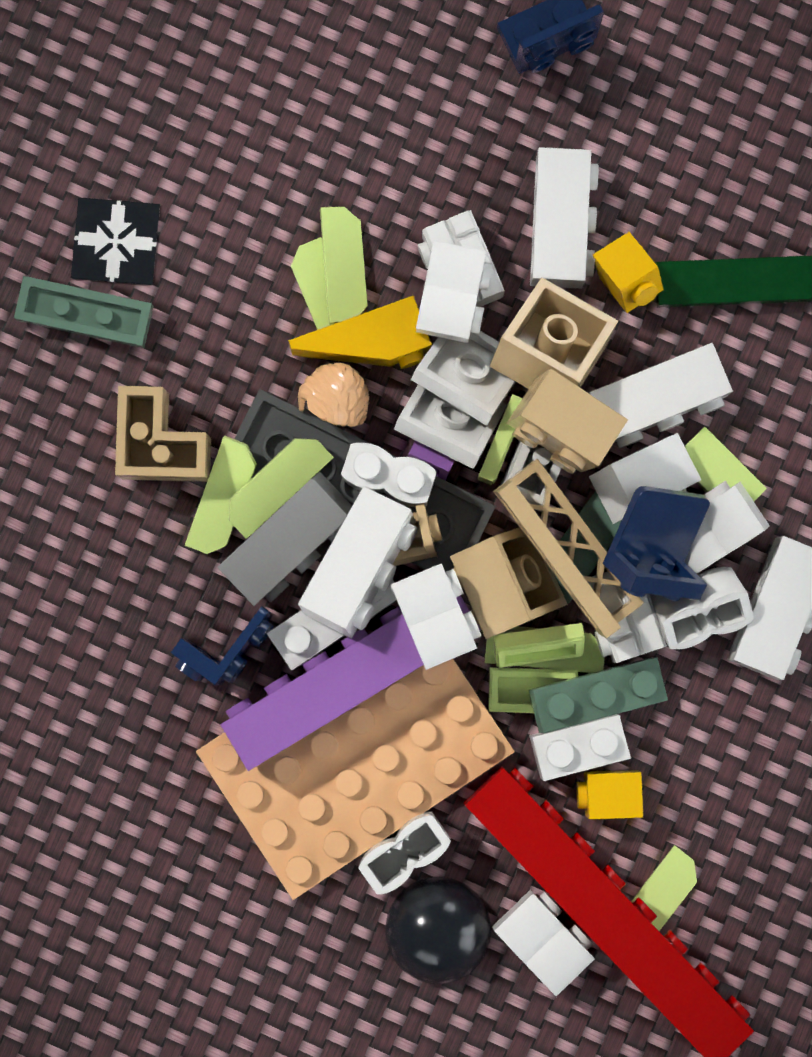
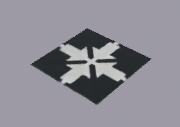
(115, 241)

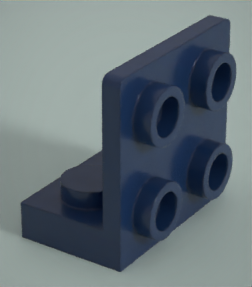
(548, 31)

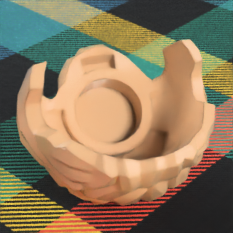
(335, 395)

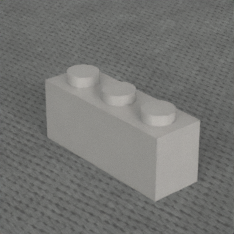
(287, 541)

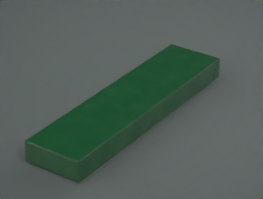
(735, 281)

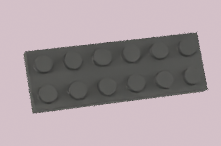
(275, 423)

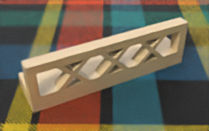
(554, 555)

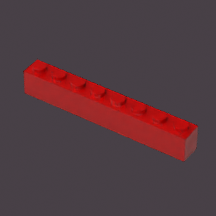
(608, 916)

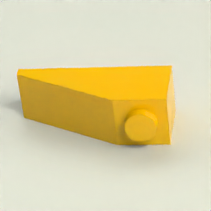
(372, 338)

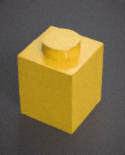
(628, 272)
(611, 794)

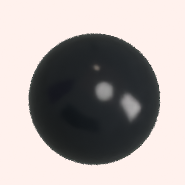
(438, 930)

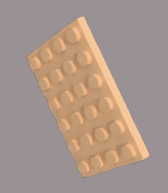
(360, 773)

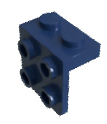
(655, 542)
(199, 664)

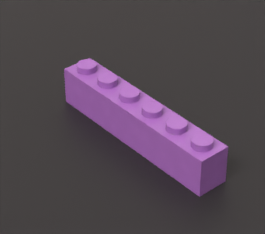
(324, 691)

